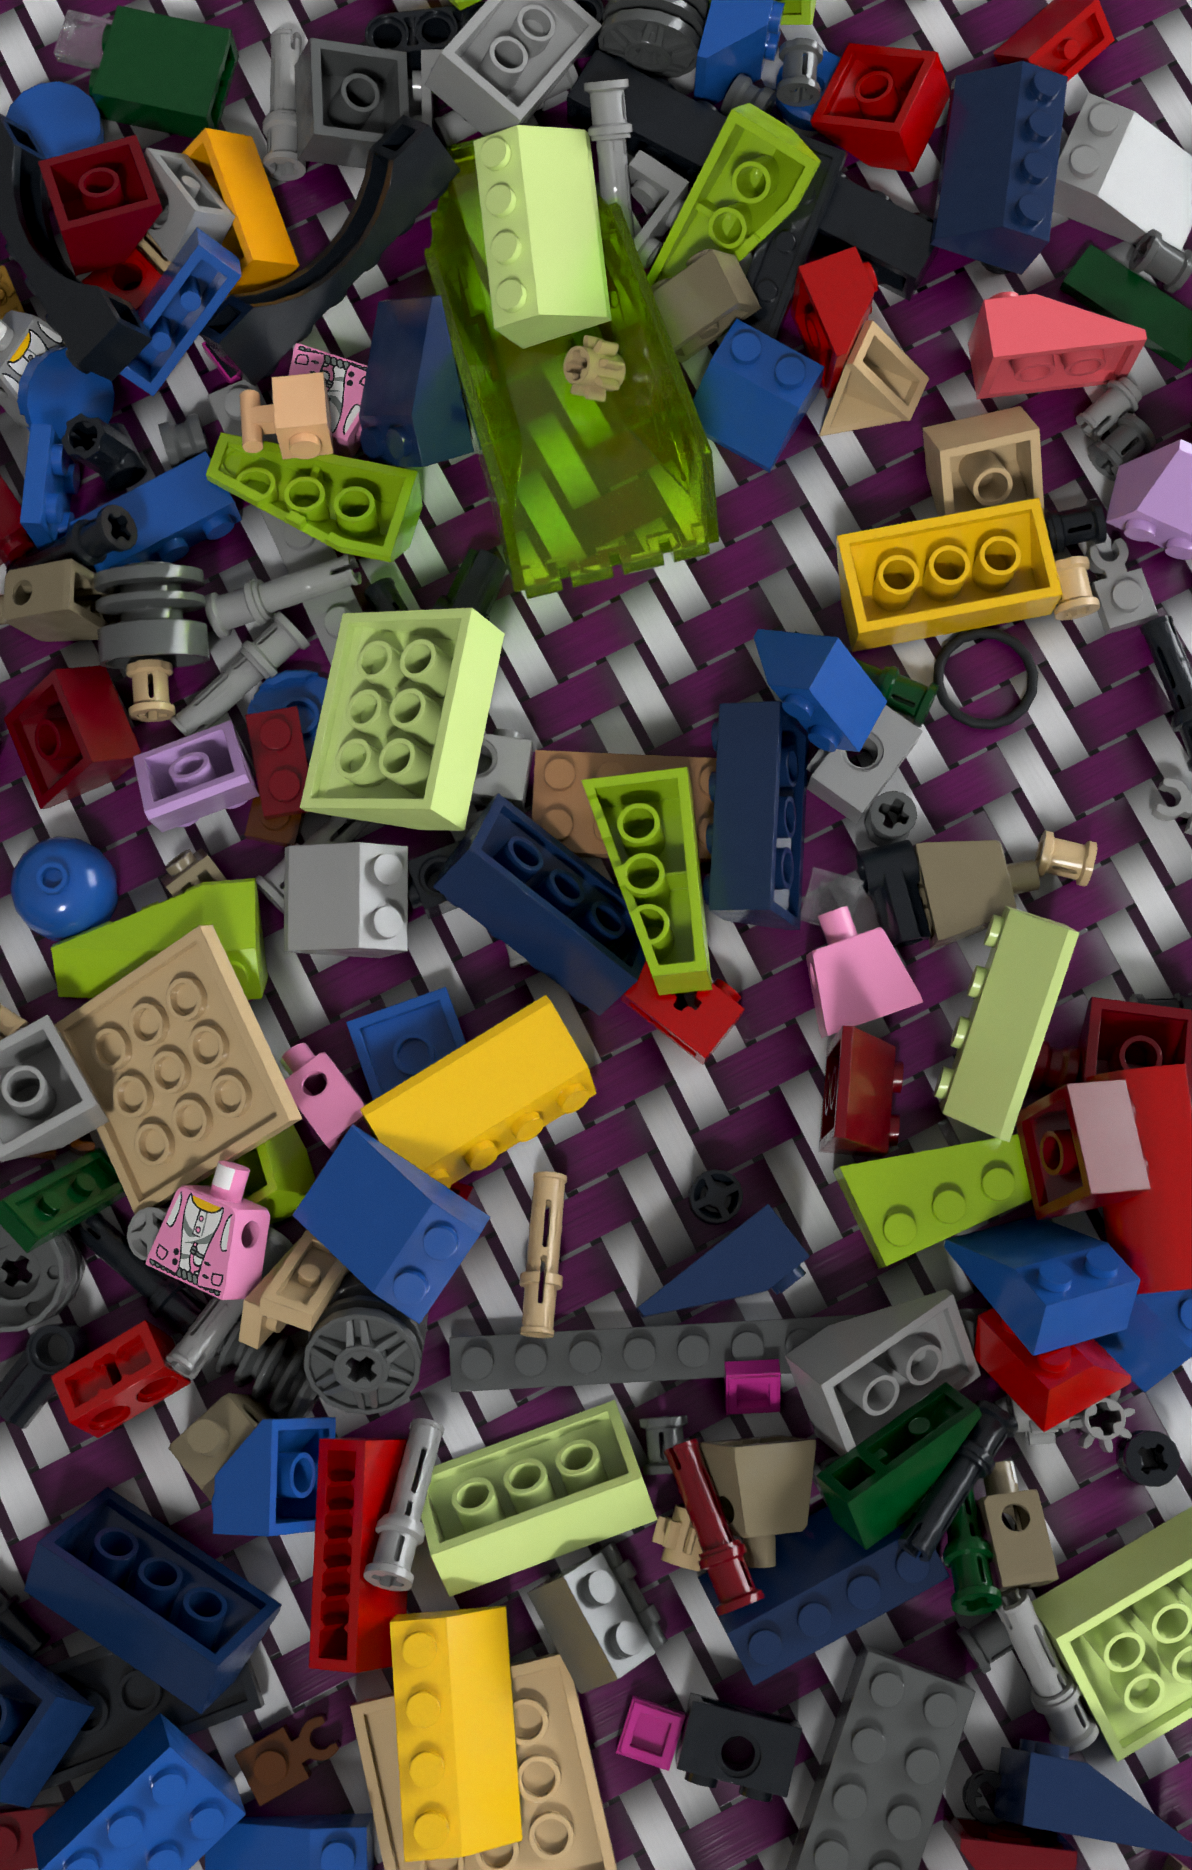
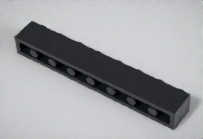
(682, 135)

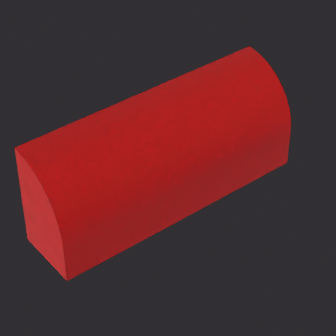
(1156, 1226)
(348, 1612)

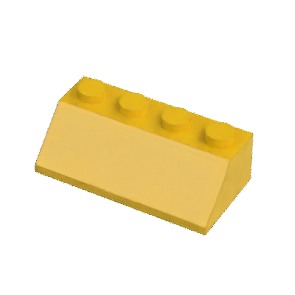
(946, 574)
(484, 1096)
(455, 1732)

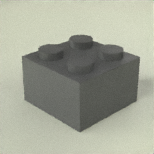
(347, 100)

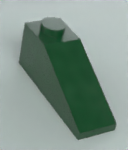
(894, 1468)

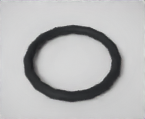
(1017, 646)

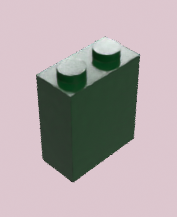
(163, 72)

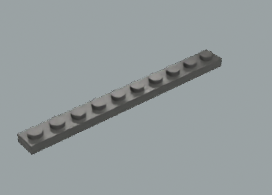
(633, 1352)

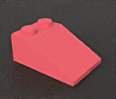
(1047, 346)

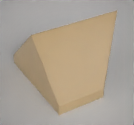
(876, 385)

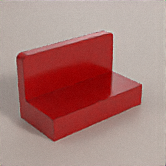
(1060, 37)

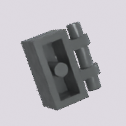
(598, 1618)

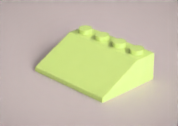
(404, 718)
(1129, 1636)

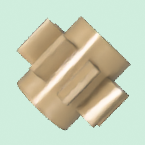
(594, 368)
(678, 1539)

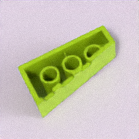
(655, 857)
(932, 1194)

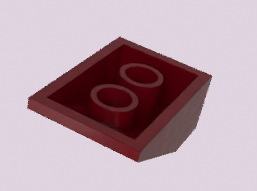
(858, 1095)

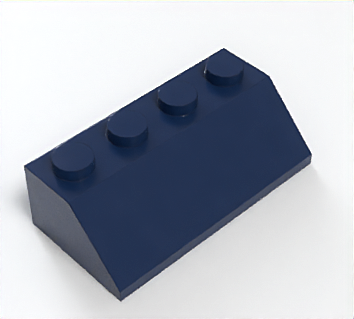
(1000, 164)
(757, 815)
(544, 905)
(820, 1593)
(151, 1598)

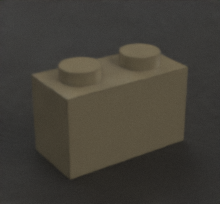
(704, 301)

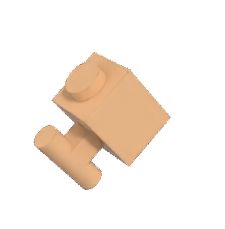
(297, 417)

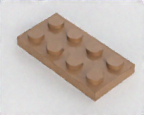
(563, 806)

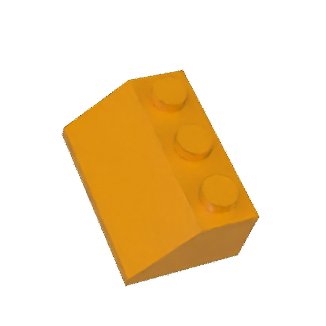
(258, 231)

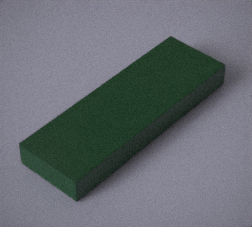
(1126, 297)
(60, 1200)

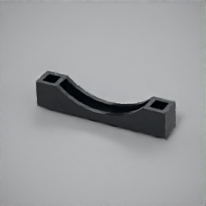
(399, 182)
(95, 325)

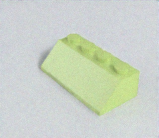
(541, 232)
(1006, 1021)
(534, 1498)

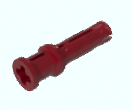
(721, 1552)

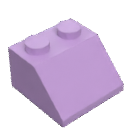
(1155, 499)
(195, 777)

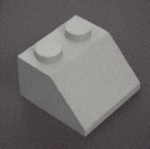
(346, 899)
(42, 1093)

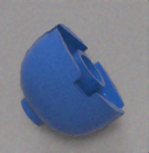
(64, 887)

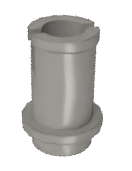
(1119, 399)

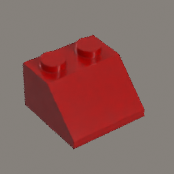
(883, 104)
(830, 309)
(1049, 1384)

